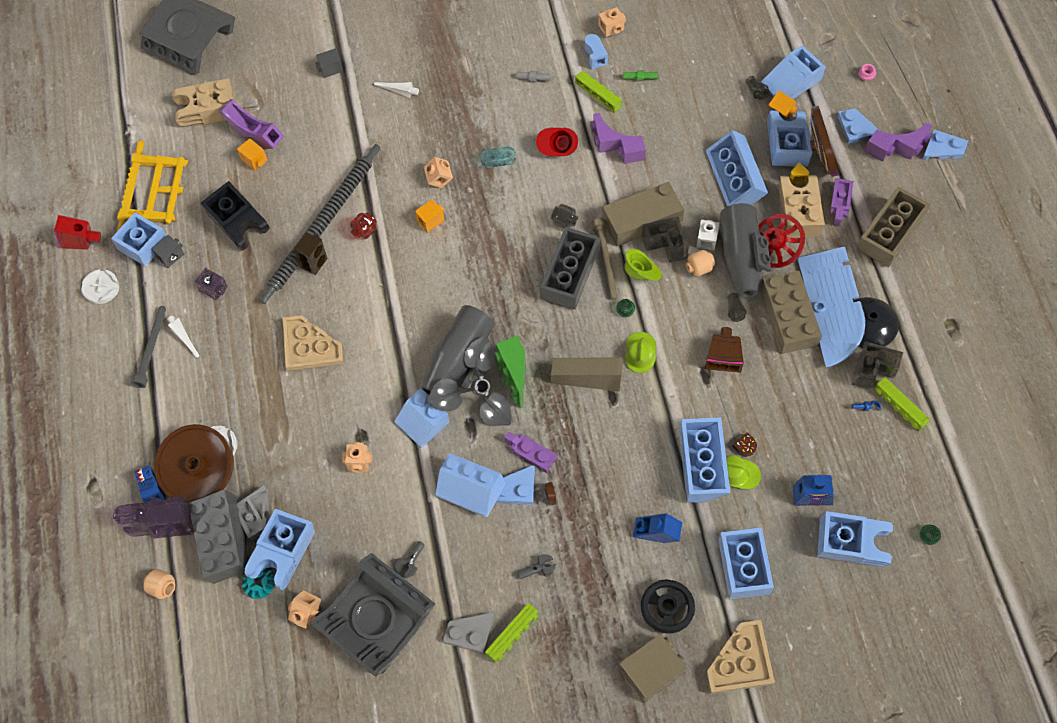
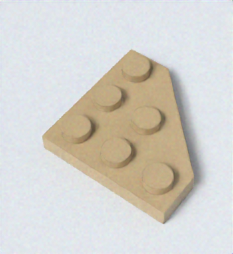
(309, 345)
(742, 661)

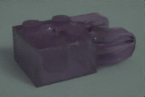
(155, 518)

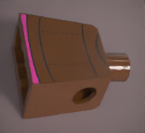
(725, 352)

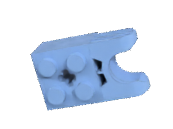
(789, 140)
(858, 541)
(280, 547)

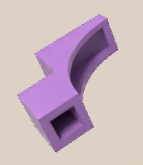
(246, 125)
(909, 144)
(628, 147)

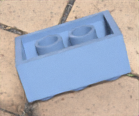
(469, 485)

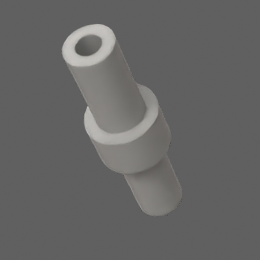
(533, 76)

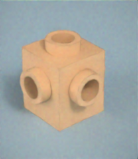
(611, 21)
(438, 172)
(357, 457)
(304, 609)

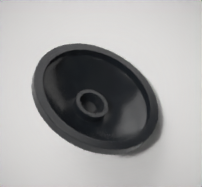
(884, 327)

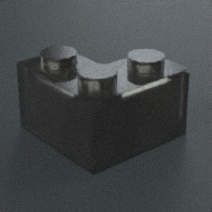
(666, 234)
(873, 361)

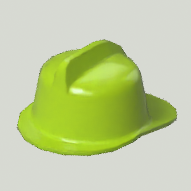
(640, 266)
(640, 352)
(742, 473)

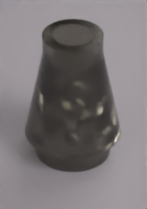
(758, 88)
(736, 309)

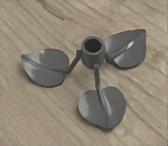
(445, 392)

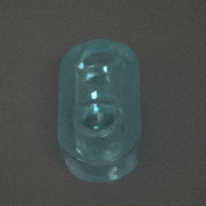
(498, 156)

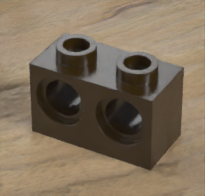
(310, 253)

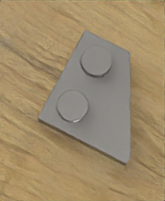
(254, 512)
(470, 632)

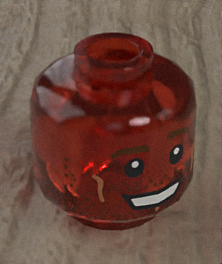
(363, 225)

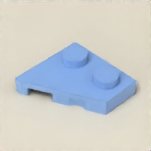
(855, 126)
(945, 146)
(518, 487)

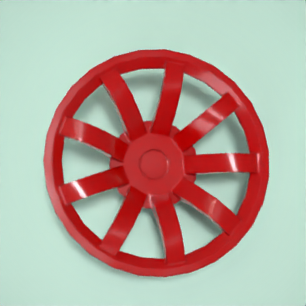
(778, 237)

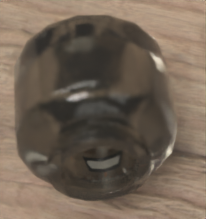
(564, 216)

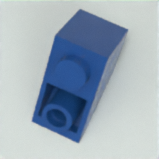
(658, 528)

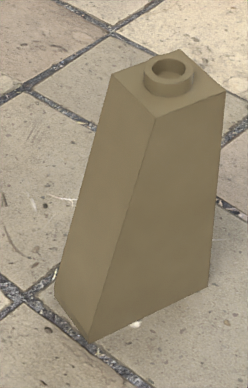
(591, 372)

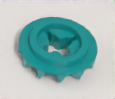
(257, 591)

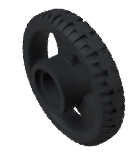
(651, 597)

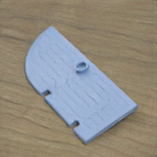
(831, 295)

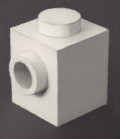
(707, 234)

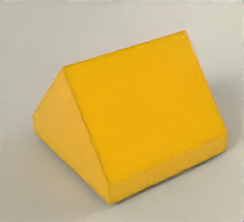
(799, 174)

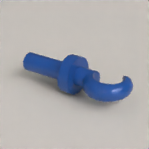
(866, 406)

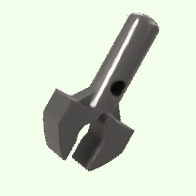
(410, 561)
(538, 567)

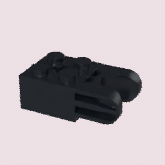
(233, 214)

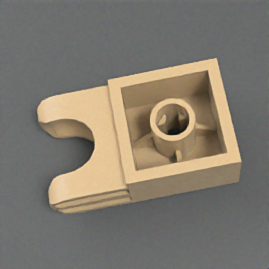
(203, 102)
(803, 205)

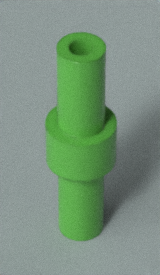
(640, 75)

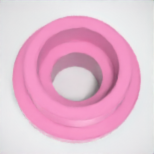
(867, 72)

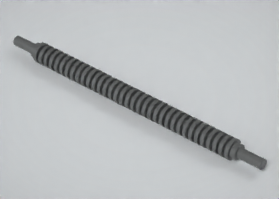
(322, 220)

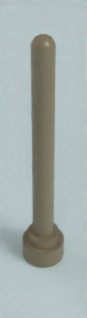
(599, 226)

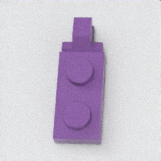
(841, 200)
(531, 451)

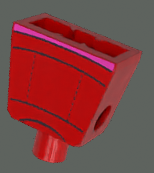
(74, 233)

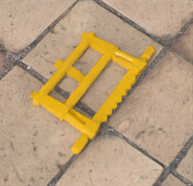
(158, 162)

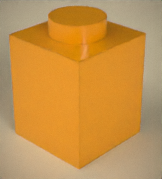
(783, 104)
(252, 154)
(430, 215)

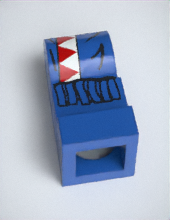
(148, 484)

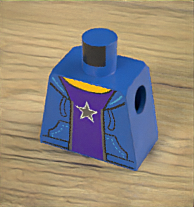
(815, 490)

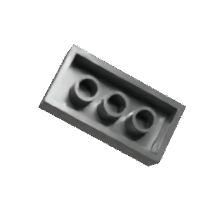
(570, 268)
(219, 536)

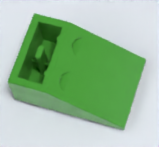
(512, 362)

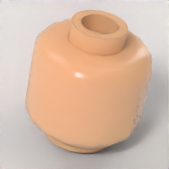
(700, 263)
(159, 584)

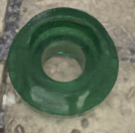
(628, 304)
(930, 529)

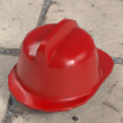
(557, 141)

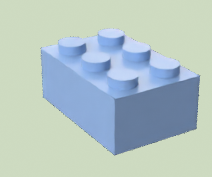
(745, 563)

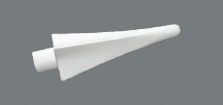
(405, 89)
(178, 329)

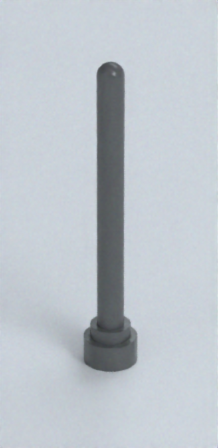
(140, 379)

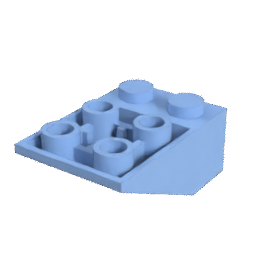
(795, 73)

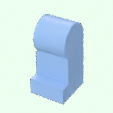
(597, 52)

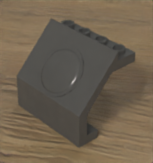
(182, 31)
(374, 615)

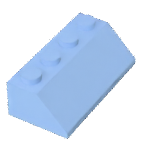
(736, 170)
(703, 459)

